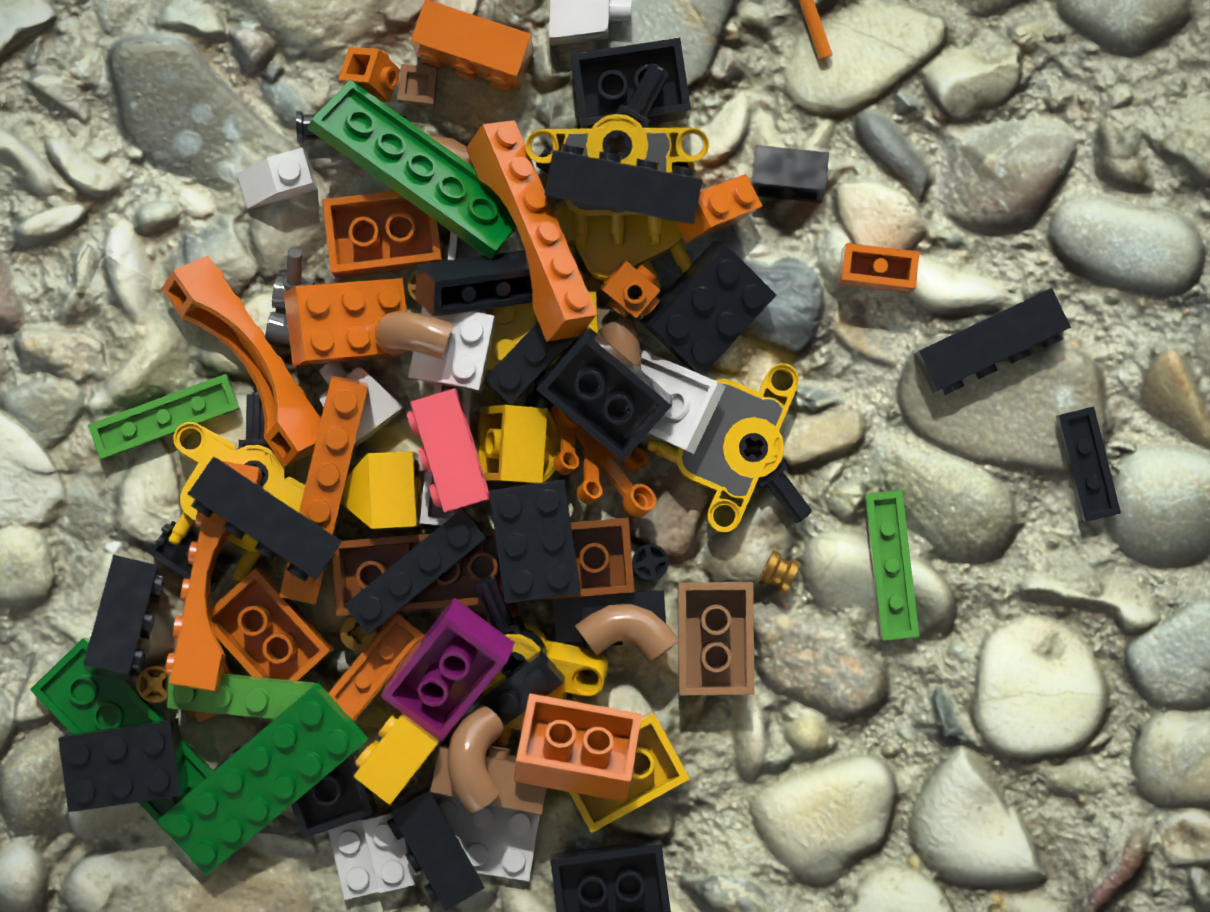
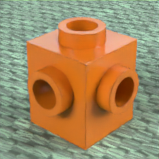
(371, 71)
(621, 280)

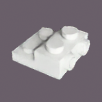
(371, 857)

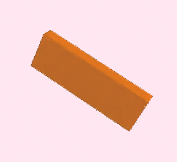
(375, 665)

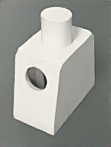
(584, 19)
(379, 404)

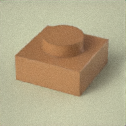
(417, 85)

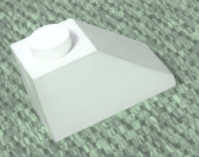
(277, 178)

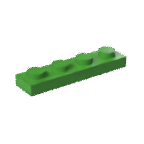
(163, 416)
(891, 565)
(240, 696)

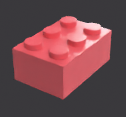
(448, 451)

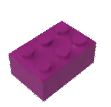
(448, 669)

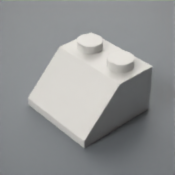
(465, 356)

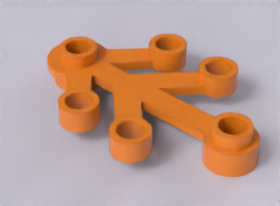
(637, 499)

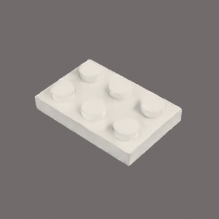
(692, 401)
(494, 838)

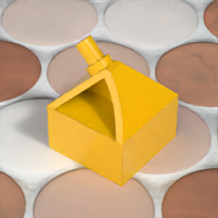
(517, 444)
(385, 490)

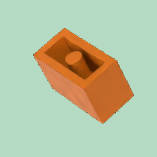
(721, 208)
(878, 268)

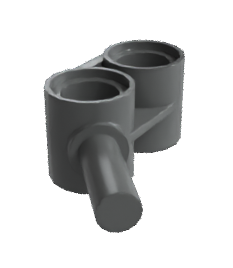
(277, 326)

